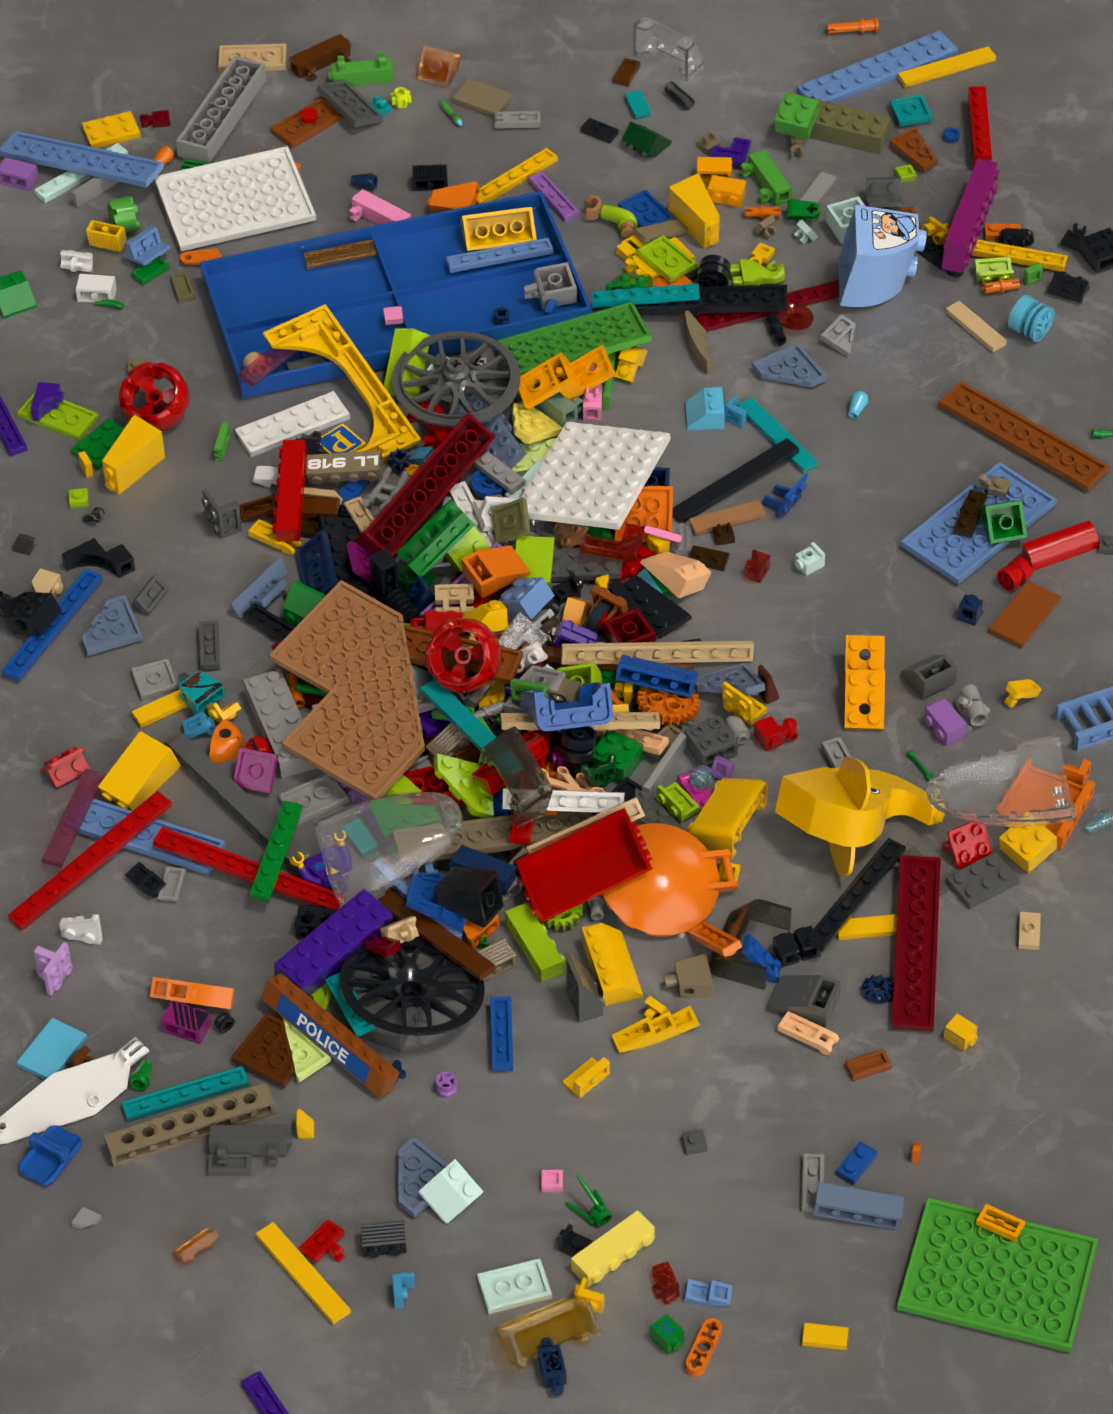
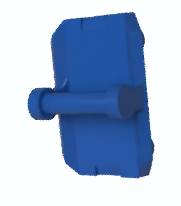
(49, 1154)

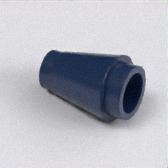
(367, 181)

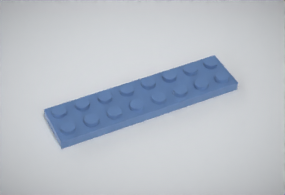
(105, 816)

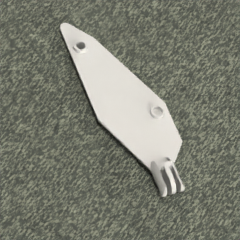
(72, 1094)

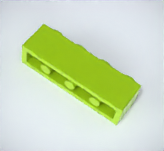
(534, 942)

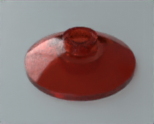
(796, 317)

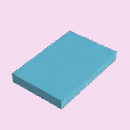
(51, 1049)

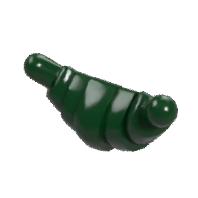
(600, 774)

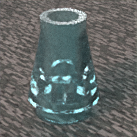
(1100, 821)

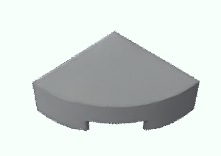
(85, 1218)

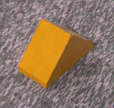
(576, 610)

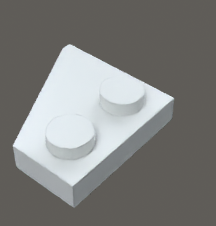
(82, 929)

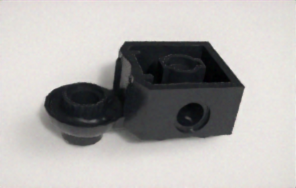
(29, 612)

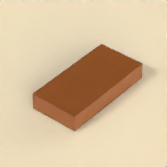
(868, 1065)

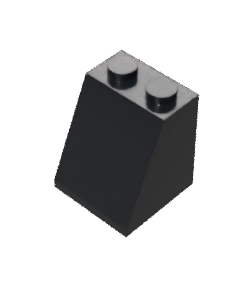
(471, 894)

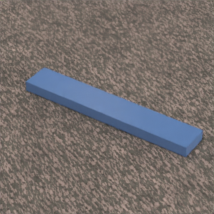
(499, 255)

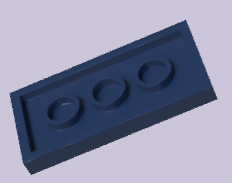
(317, 564)

